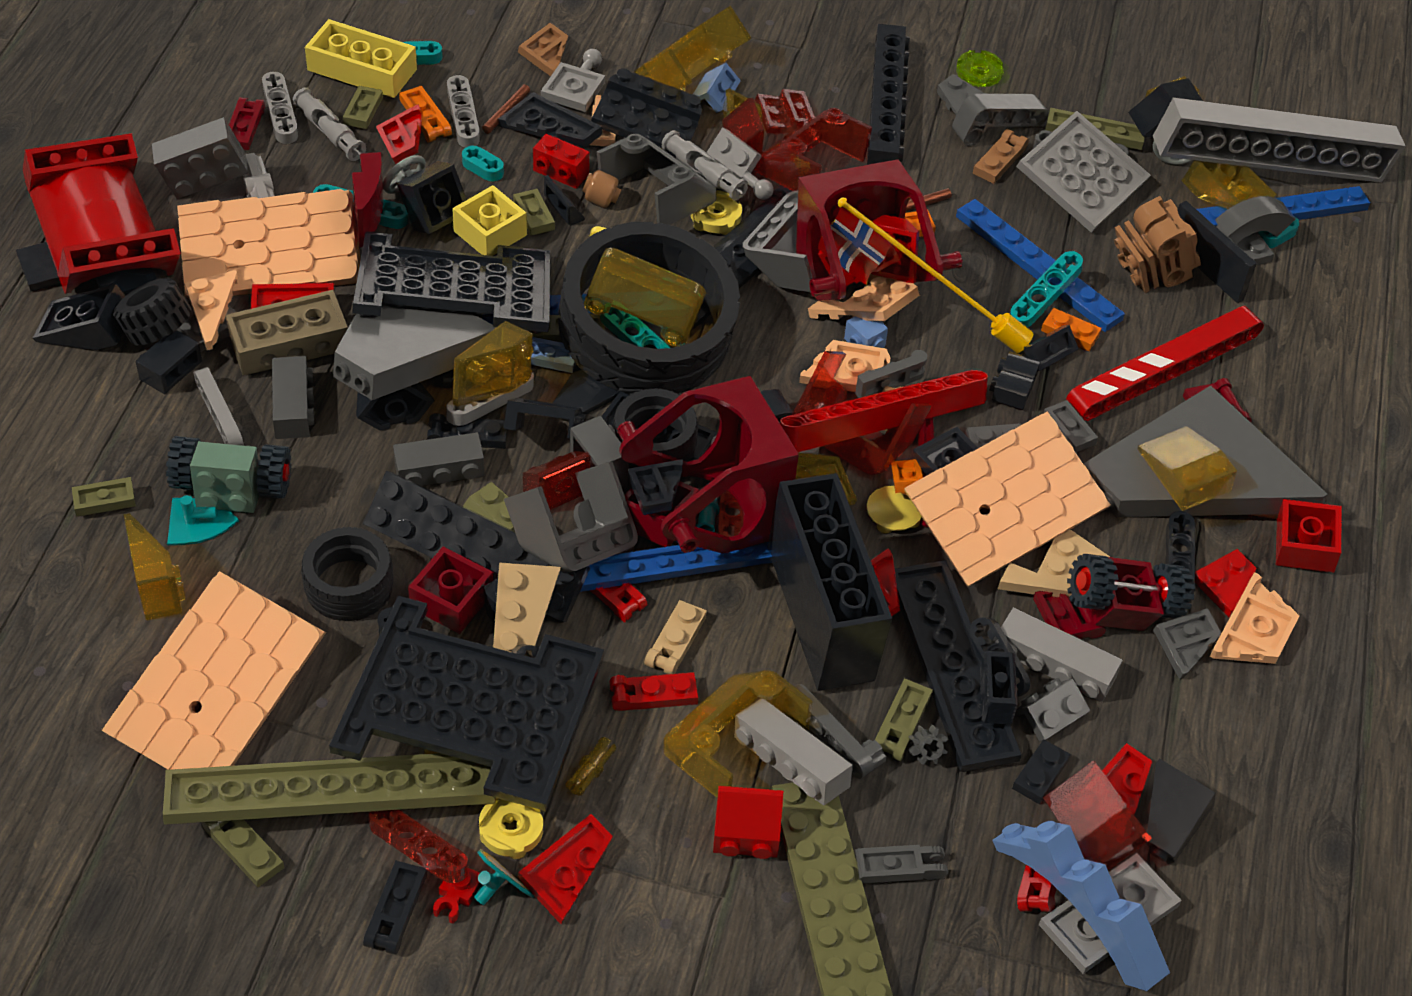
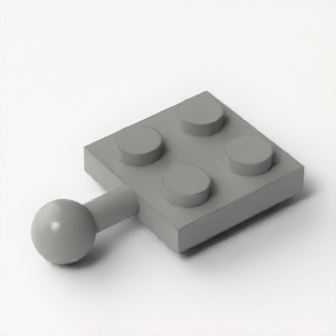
(575, 85)
(741, 160)

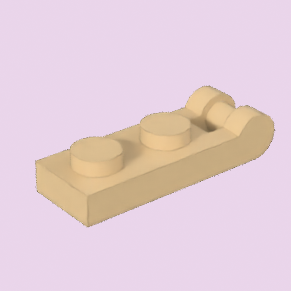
(676, 637)

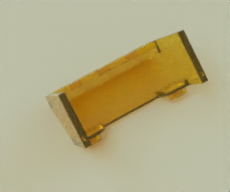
(697, 50)
(647, 294)
(697, 736)

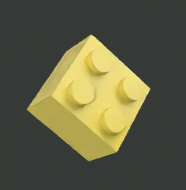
(489, 221)

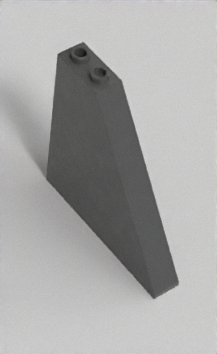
(403, 347)
(1261, 479)

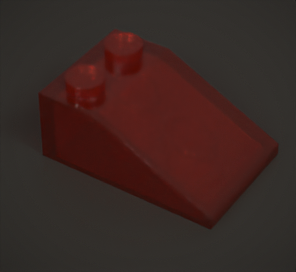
(1098, 816)

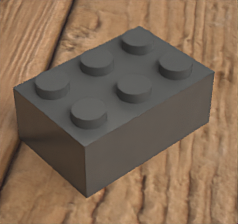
(200, 158)

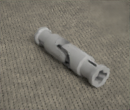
(329, 124)
(715, 173)

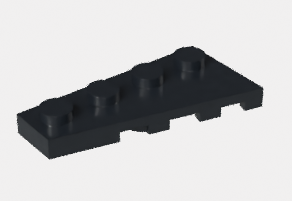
(541, 117)

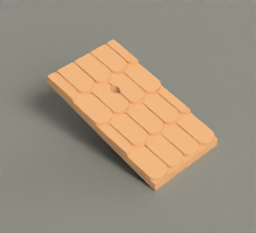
(272, 239)
(1027, 484)
(229, 655)

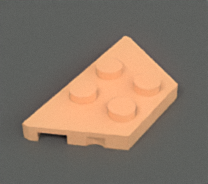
(857, 361)
(1256, 627)

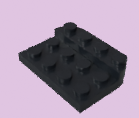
(646, 108)

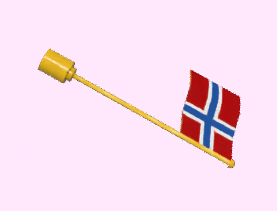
(864, 246)

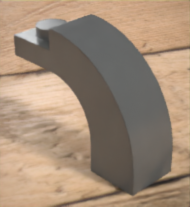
(1254, 215)

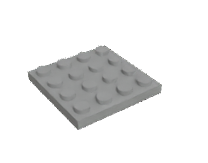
(1083, 171)

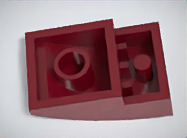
(368, 194)

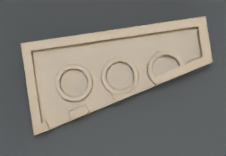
(522, 603)

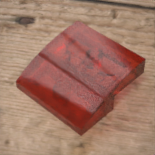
(785, 111)

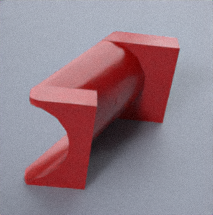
(95, 210)

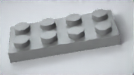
(1133, 882)

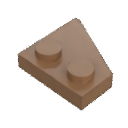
(545, 48)

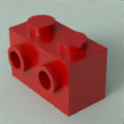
(561, 161)

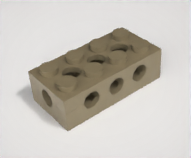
(289, 328)

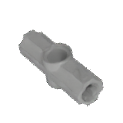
(257, 181)

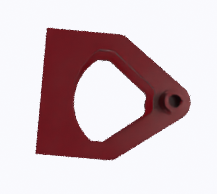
(872, 191)
(745, 459)

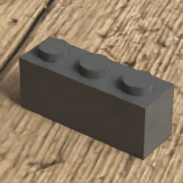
(292, 397)
(440, 459)

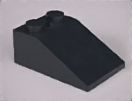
(82, 320)
(943, 451)

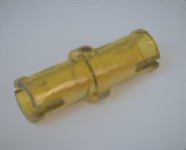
(591, 766)

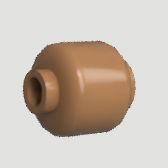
(601, 189)

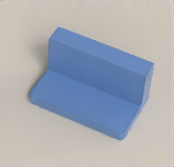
(715, 84)

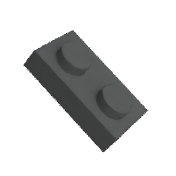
(1053, 708)

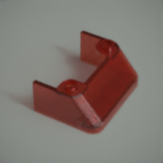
(786, 160)
(869, 452)

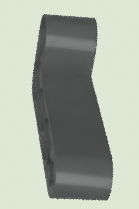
(997, 110)

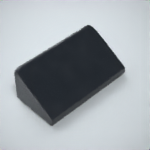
(561, 202)

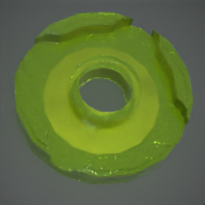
(968, 70)

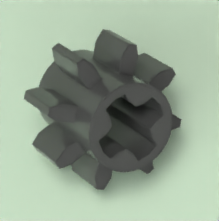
(926, 752)

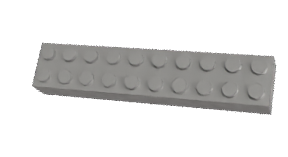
(1277, 140)

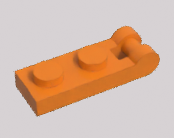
(431, 113)

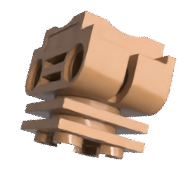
(1158, 246)

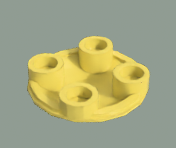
(892, 510)

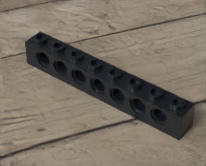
(887, 94)

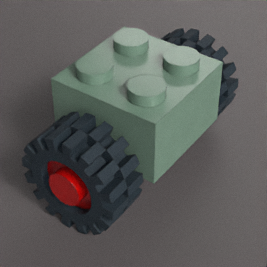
(227, 473)

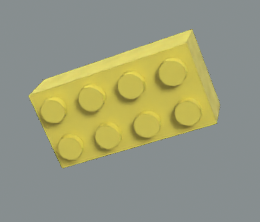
(361, 58)

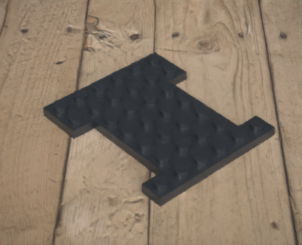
(507, 285)
(472, 703)

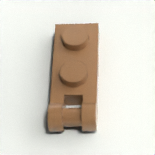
(1000, 156)

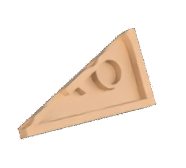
(210, 302)

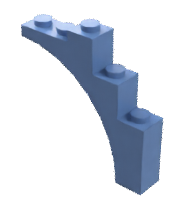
(1089, 887)

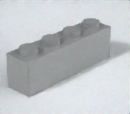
(1060, 654)
(793, 751)

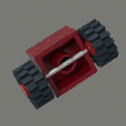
(1129, 591)

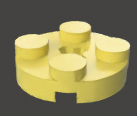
(722, 222)
(510, 842)

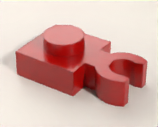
(457, 894)

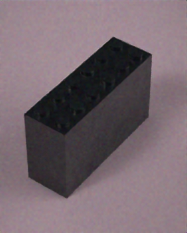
(828, 582)

